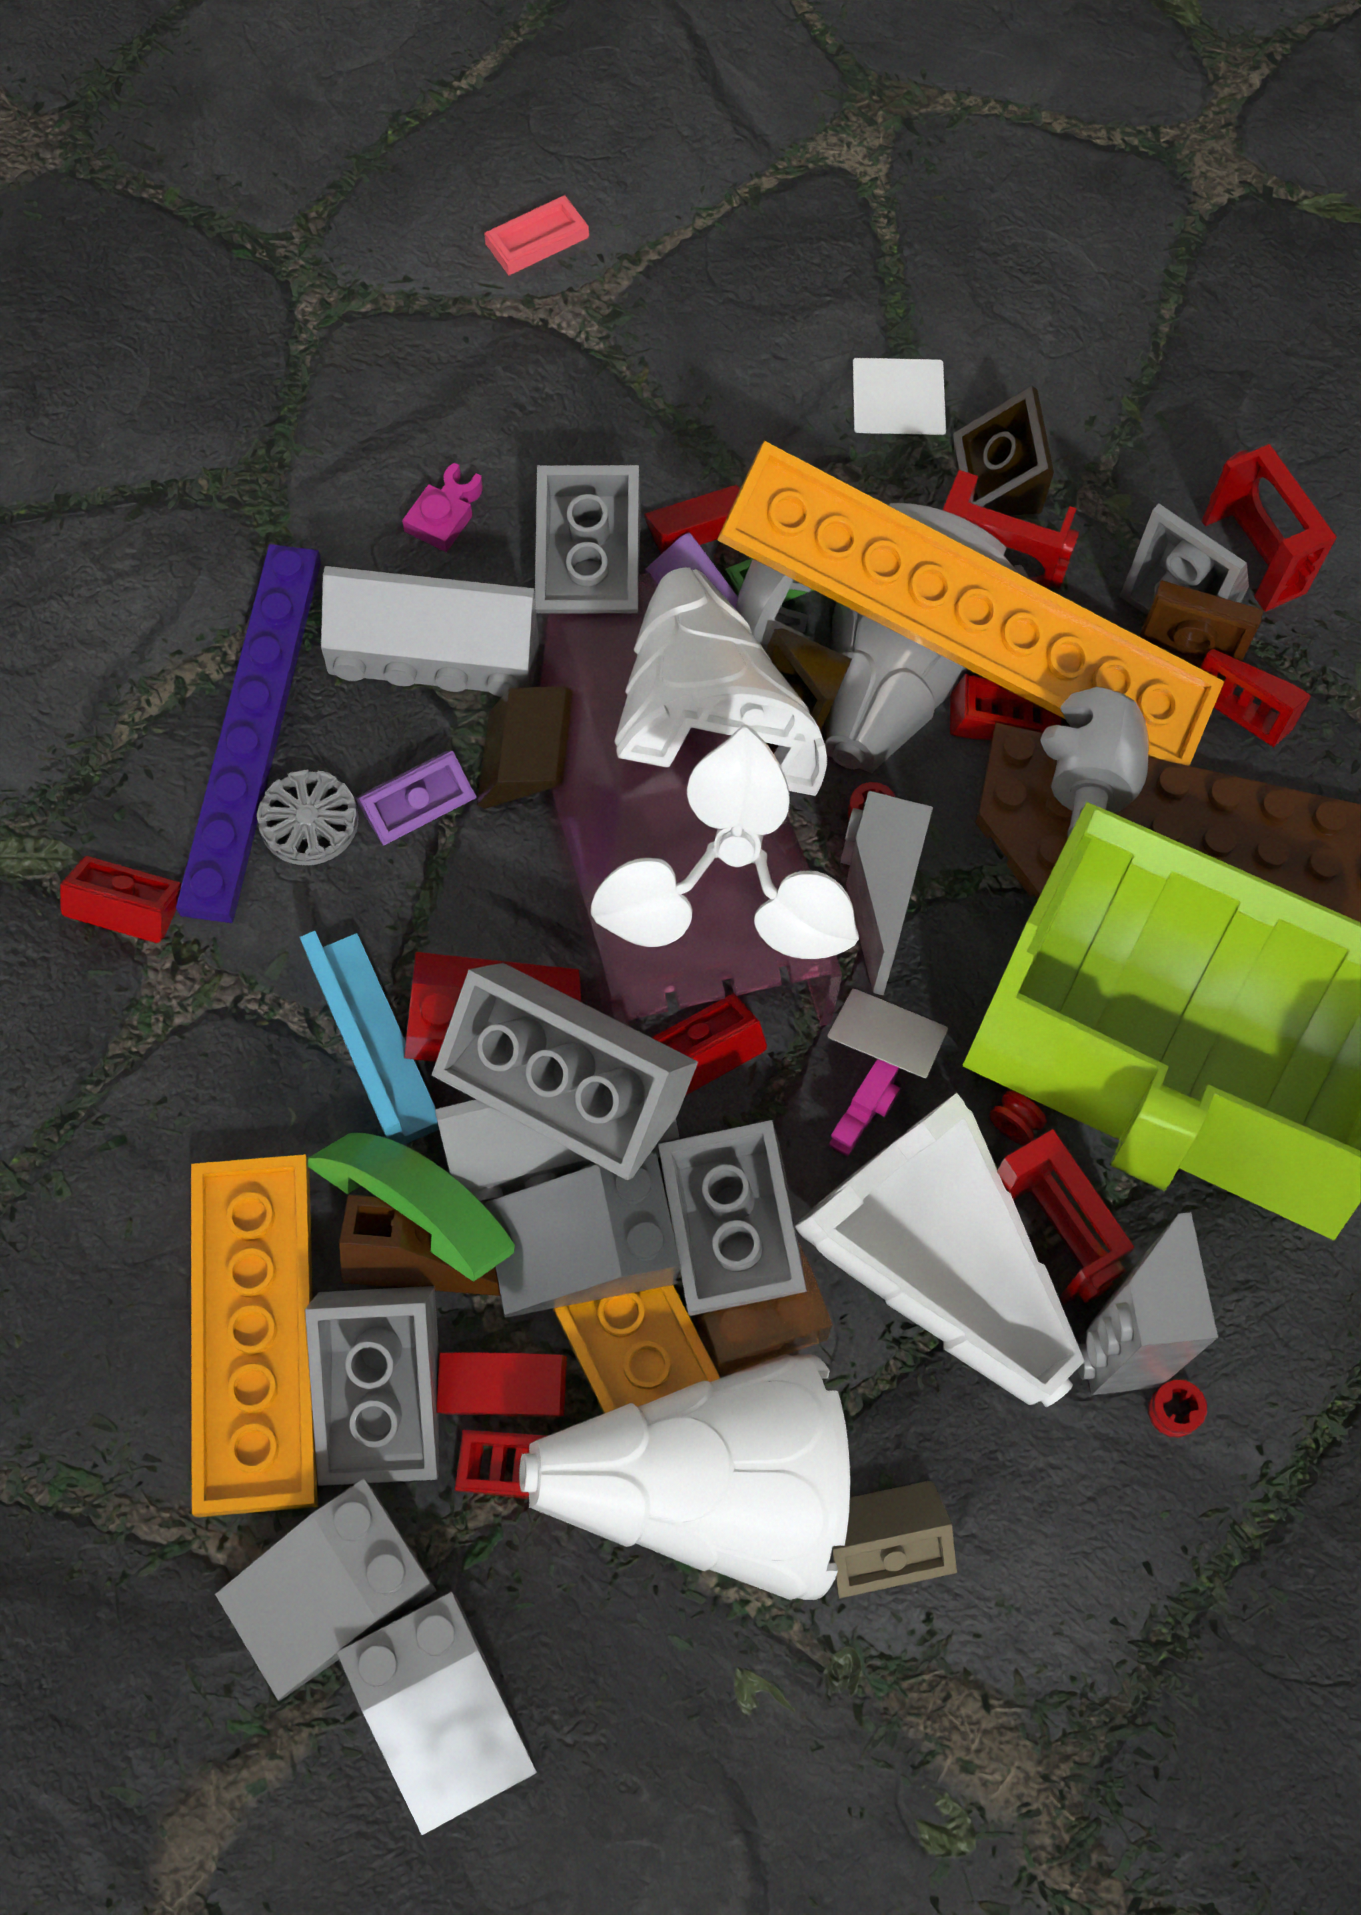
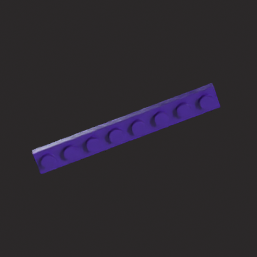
(249, 735)

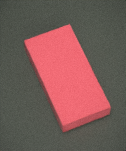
(536, 235)

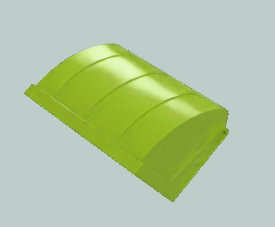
(1189, 1021)

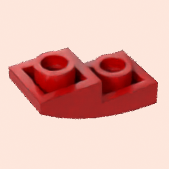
(501, 1384)

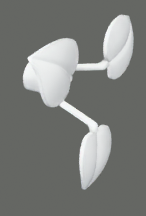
(743, 796)

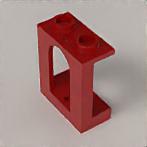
(1047, 546)
(1291, 560)
(1031, 1171)

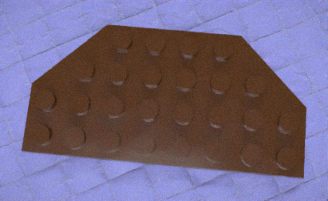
(1259, 827)

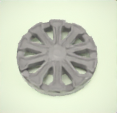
(307, 817)

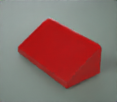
(700, 516)
(119, 899)
(716, 1038)

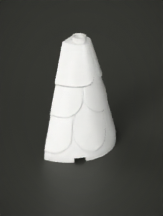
(712, 675)
(951, 1254)
(714, 1475)

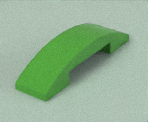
(418, 1188)

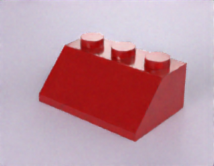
(437, 989)

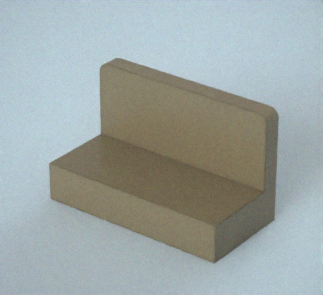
(894, 1540)

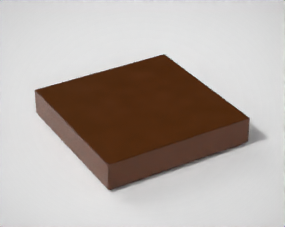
(1195, 622)

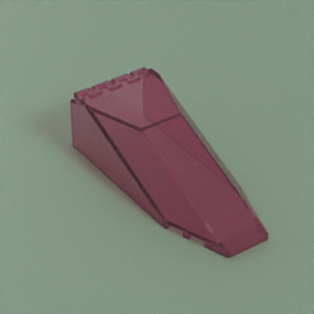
(637, 810)

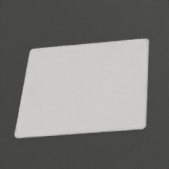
(899, 396)
(888, 1032)

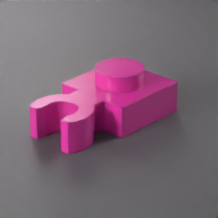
(443, 513)
(874, 1096)

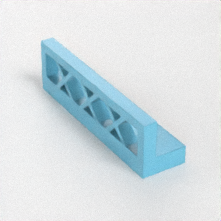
(372, 1037)

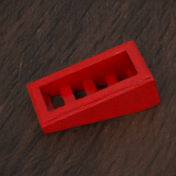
(1273, 692)
(979, 723)
(471, 1459)

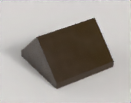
(1008, 455)
(810, 670)

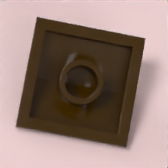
(525, 744)

